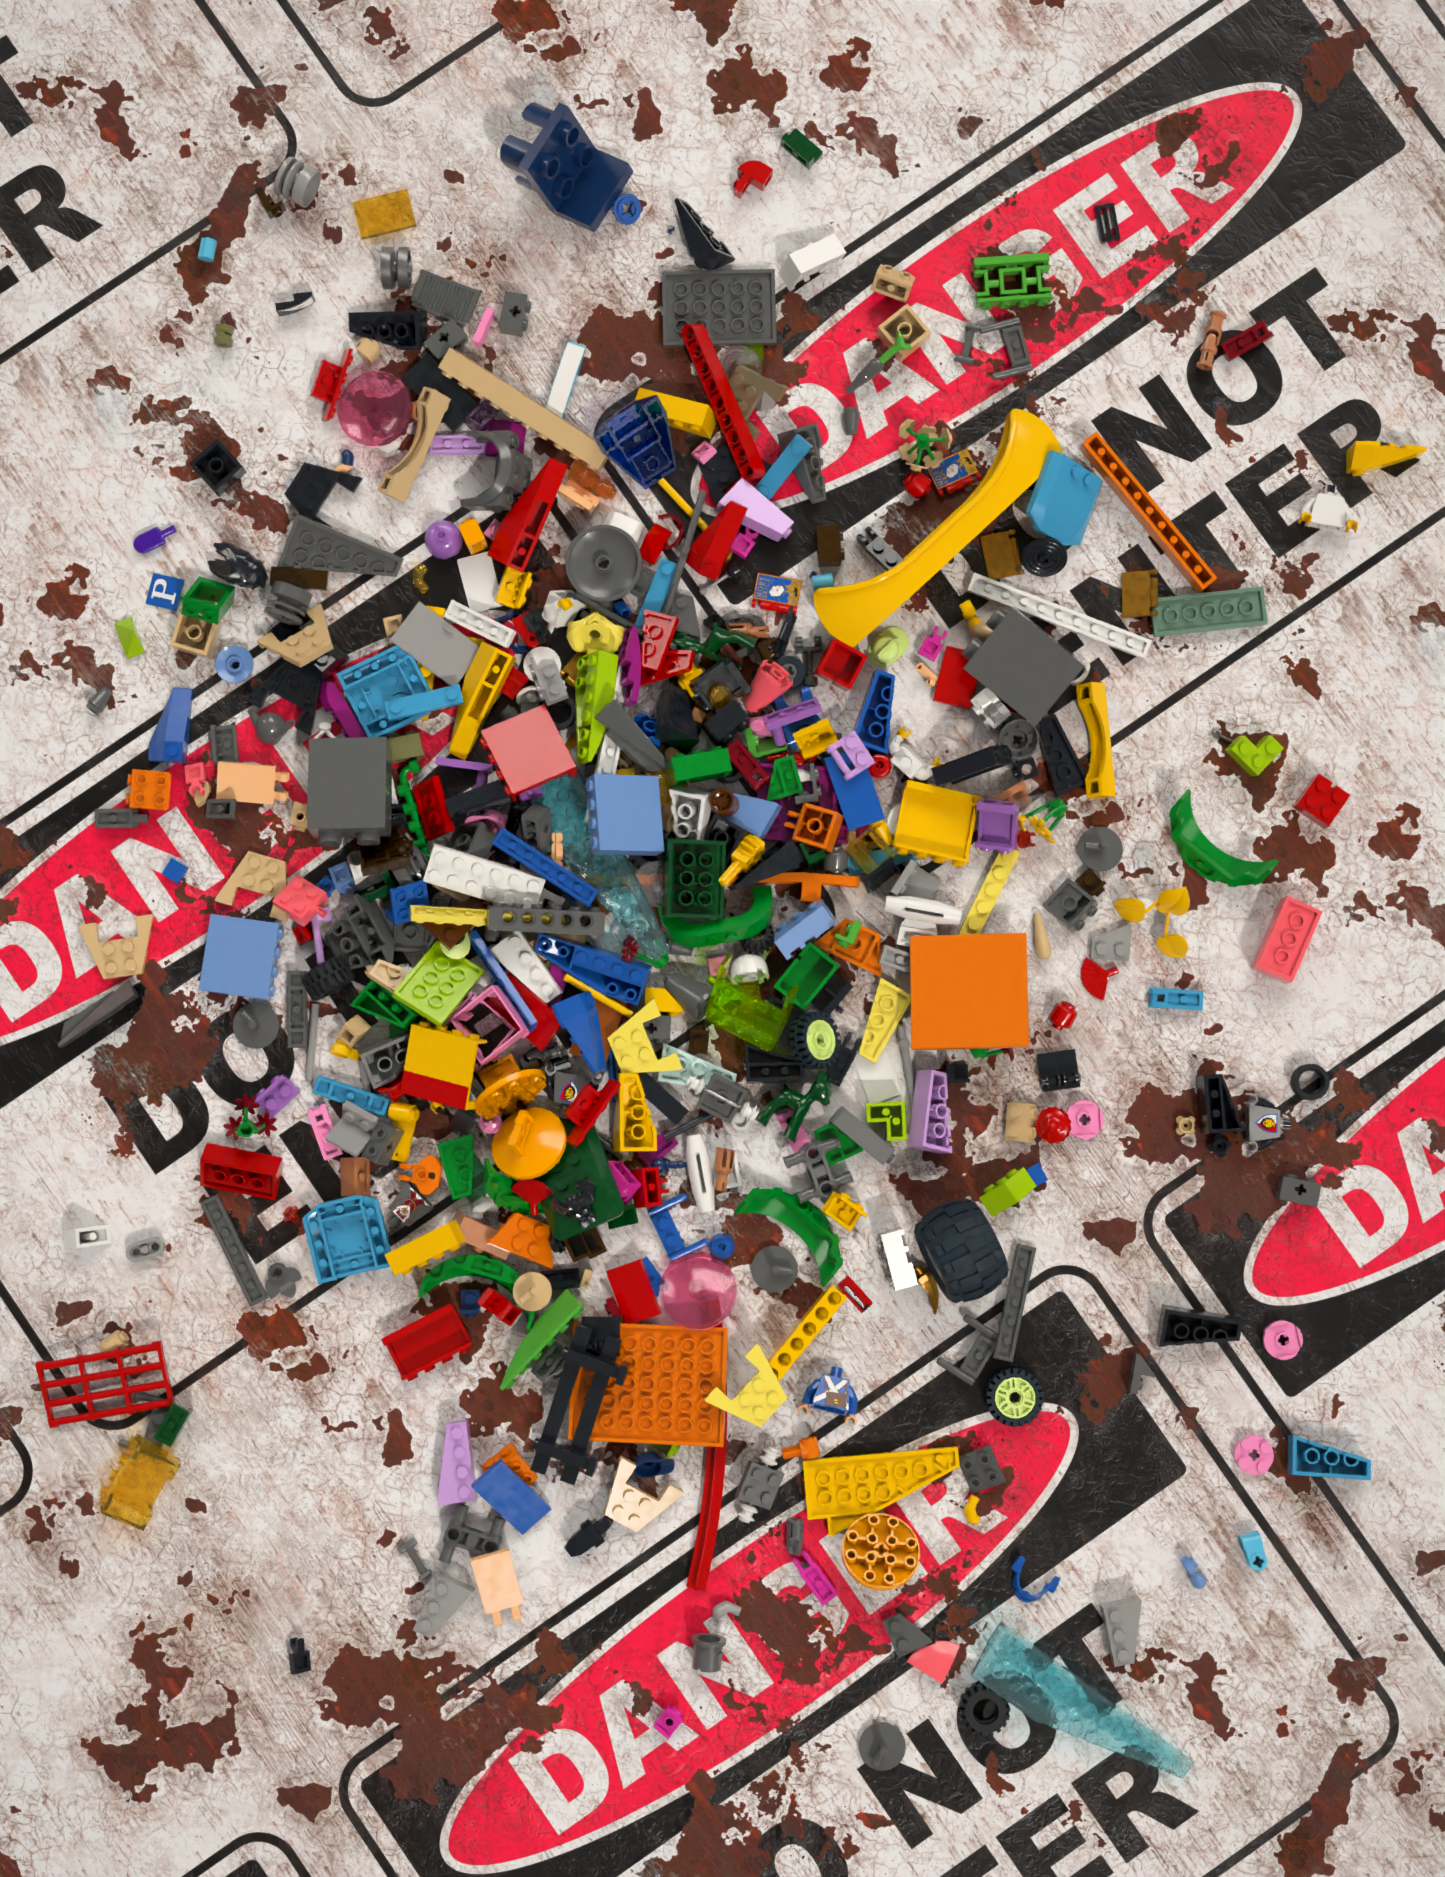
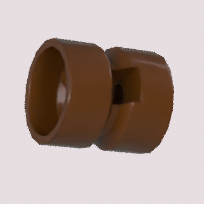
(724, 802)

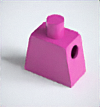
(625, 1180)

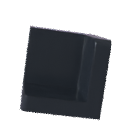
(957, 1073)

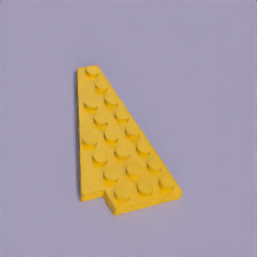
(864, 1484)

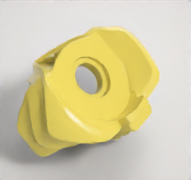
(594, 634)

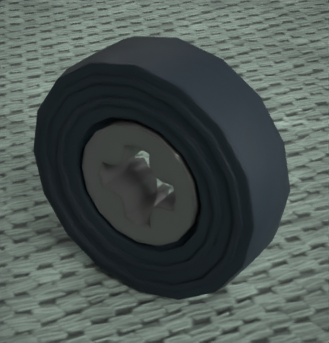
(797, 668)

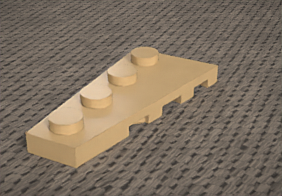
(387, 975)

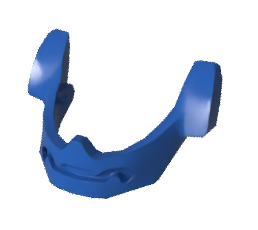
(1024, 1595)

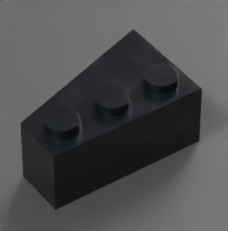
(675, 719)
(771, 1067)

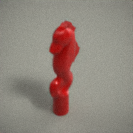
(799, 760)

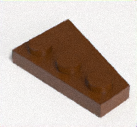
(449, 933)

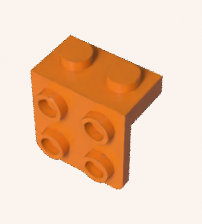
(148, 790)
(512, 1458)

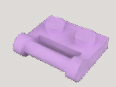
(855, 752)

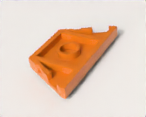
(862, 954)
(525, 1239)

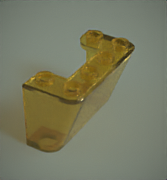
(137, 1482)

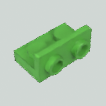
(851, 933)

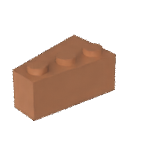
(477, 1234)

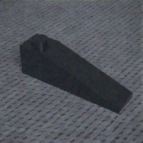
(701, 244)
(724, 830)
(776, 860)

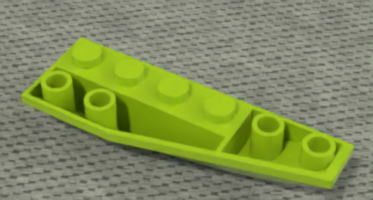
(593, 690)

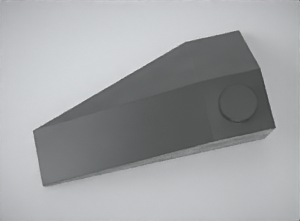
(809, 469)

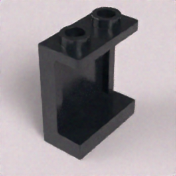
(720, 674)

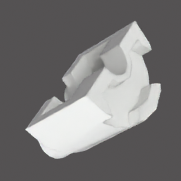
(990, 707)

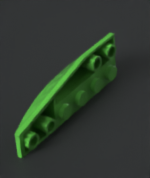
(543, 1333)

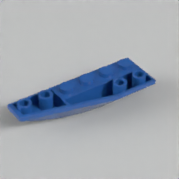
(597, 967)

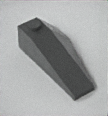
(384, 1058)

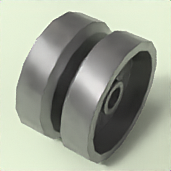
(396, 267)

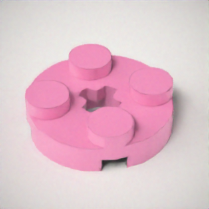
(1092, 1112)
(1275, 1348)
(1262, 1448)

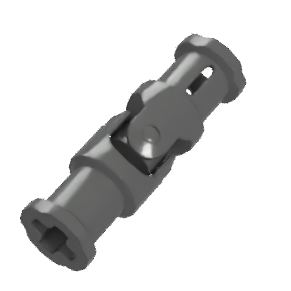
(538, 1058)

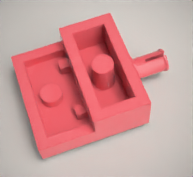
(301, 900)

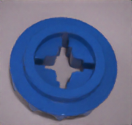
(634, 208)

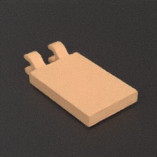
(250, 782)
(497, 1584)

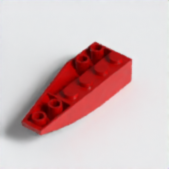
(526, 519)

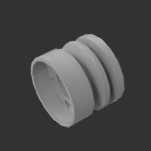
(297, 181)

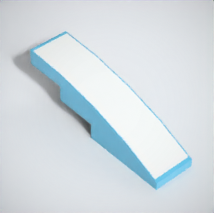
(566, 378)

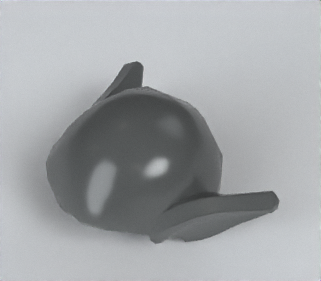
(269, 727)

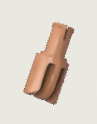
(748, 629)
(723, 1166)

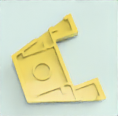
(634, 1048)
(759, 1396)

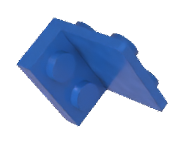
(404, 896)

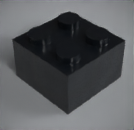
(218, 467)
(727, 723)

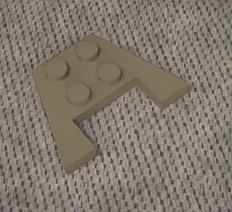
(748, 389)

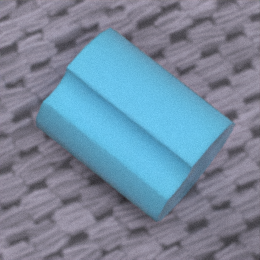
(207, 249)
(822, 581)

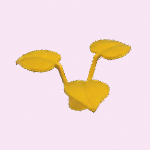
(1169, 901)

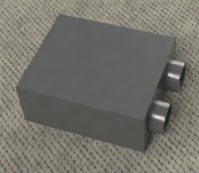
(1022, 664)
(349, 790)

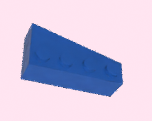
(875, 713)

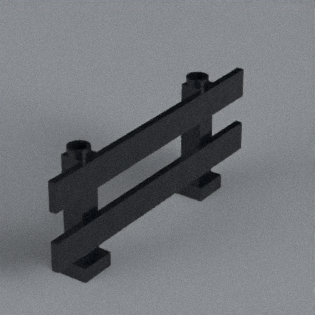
(604, 1369)

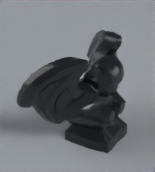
(578, 1205)

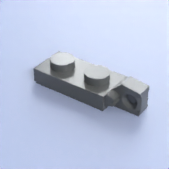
(119, 818)

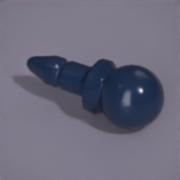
(664, 1165)

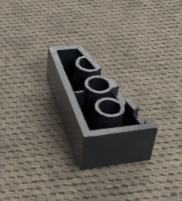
(1189, 1326)

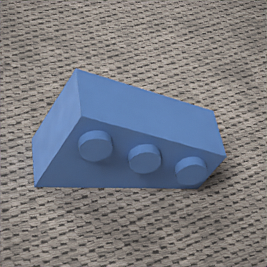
(803, 927)

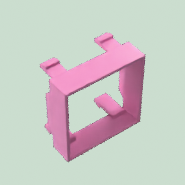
(463, 1015)
(478, 1067)

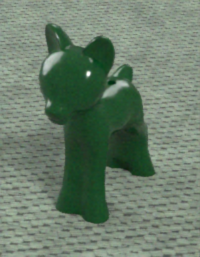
(714, 642)
(819, 1091)

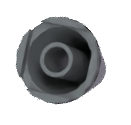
(689, 993)

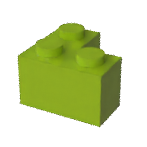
(1254, 757)
(892, 1114)
(1007, 1191)

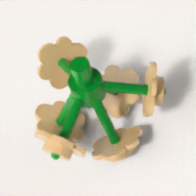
(924, 438)

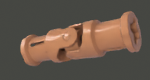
(1211, 340)

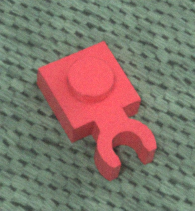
(195, 775)

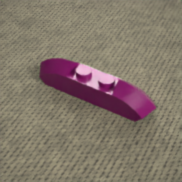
(334, 701)

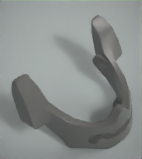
(758, 621)

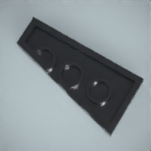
(1062, 762)

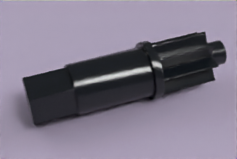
(784, 635)

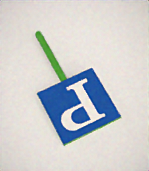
(166, 592)

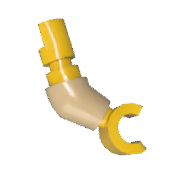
(976, 626)

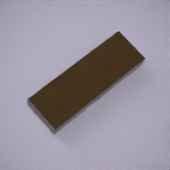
(301, 578)

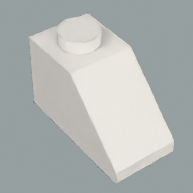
(86, 1237)

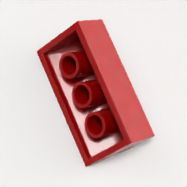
(240, 1171)

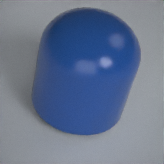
(619, 607)

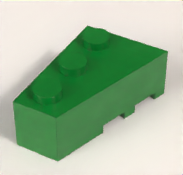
(380, 1003)

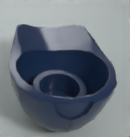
(651, 1465)

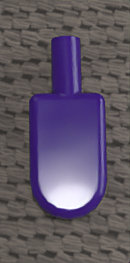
(152, 539)

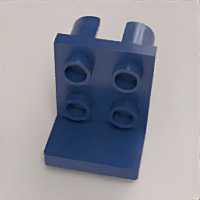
(566, 167)

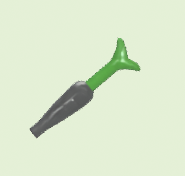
(876, 365)

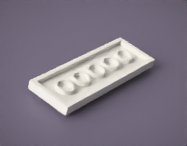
(482, 878)

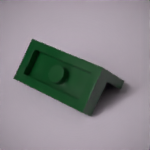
(801, 148)
(813, 859)
(172, 1424)

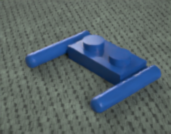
(668, 1232)

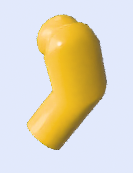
(970, 1512)

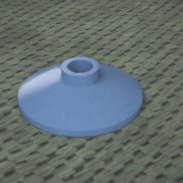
(229, 656)

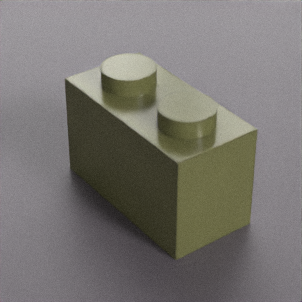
(406, 747)

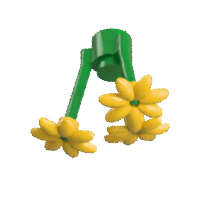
(1055, 809)

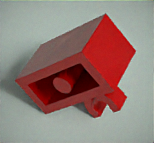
(650, 1192)

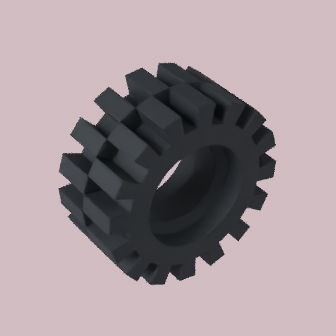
(761, 944)

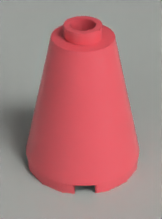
(768, 684)

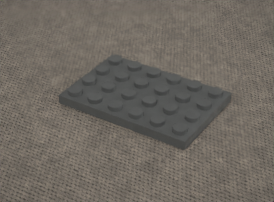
(731, 304)

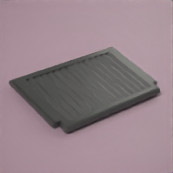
(444, 298)

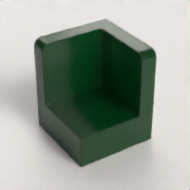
(627, 1218)

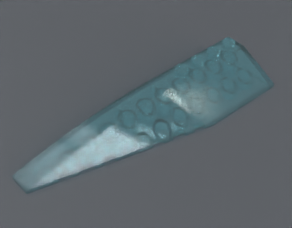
(609, 874)
(1068, 1703)

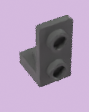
(806, 797)

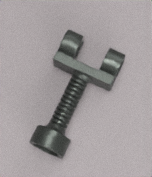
(809, 680)

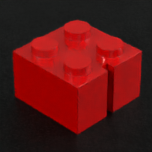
(840, 664)
(1321, 801)

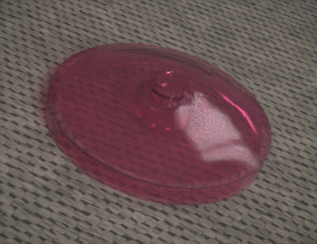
(375, 409)
(698, 1291)

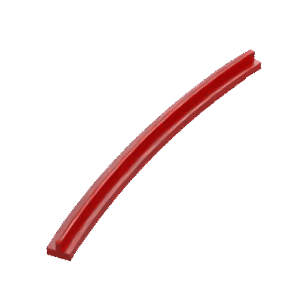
(709, 1513)

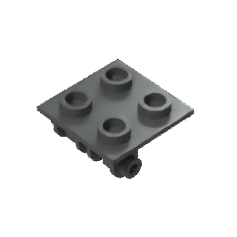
(981, 1469)

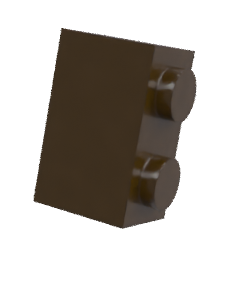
(828, 545)

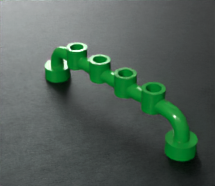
(410, 806)

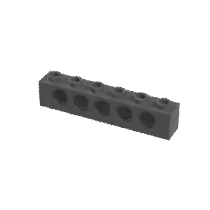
(595, 923)

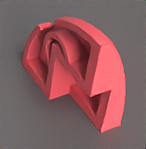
(935, 1659)

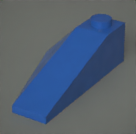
(581, 1020)

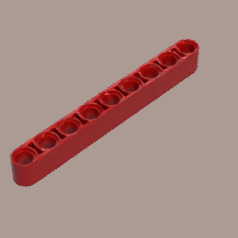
(723, 401)

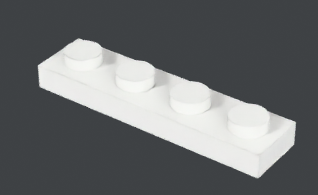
(479, 624)

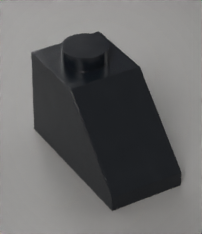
(463, 1121)

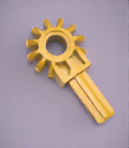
(743, 858)

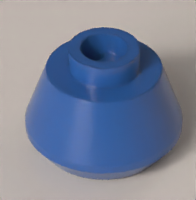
(726, 1241)

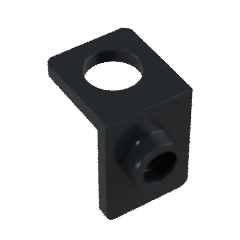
(1017, 770)

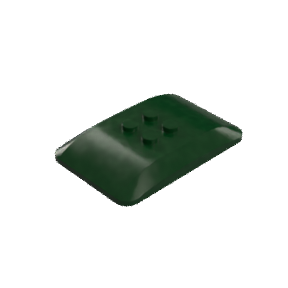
(576, 1164)

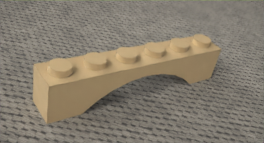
(430, 411)

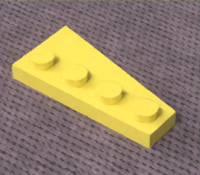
(886, 1012)

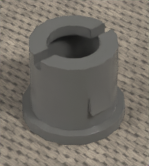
(707, 1651)

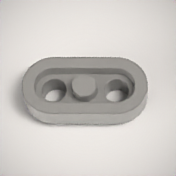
(146, 1249)

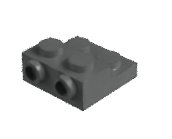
(1071, 905)

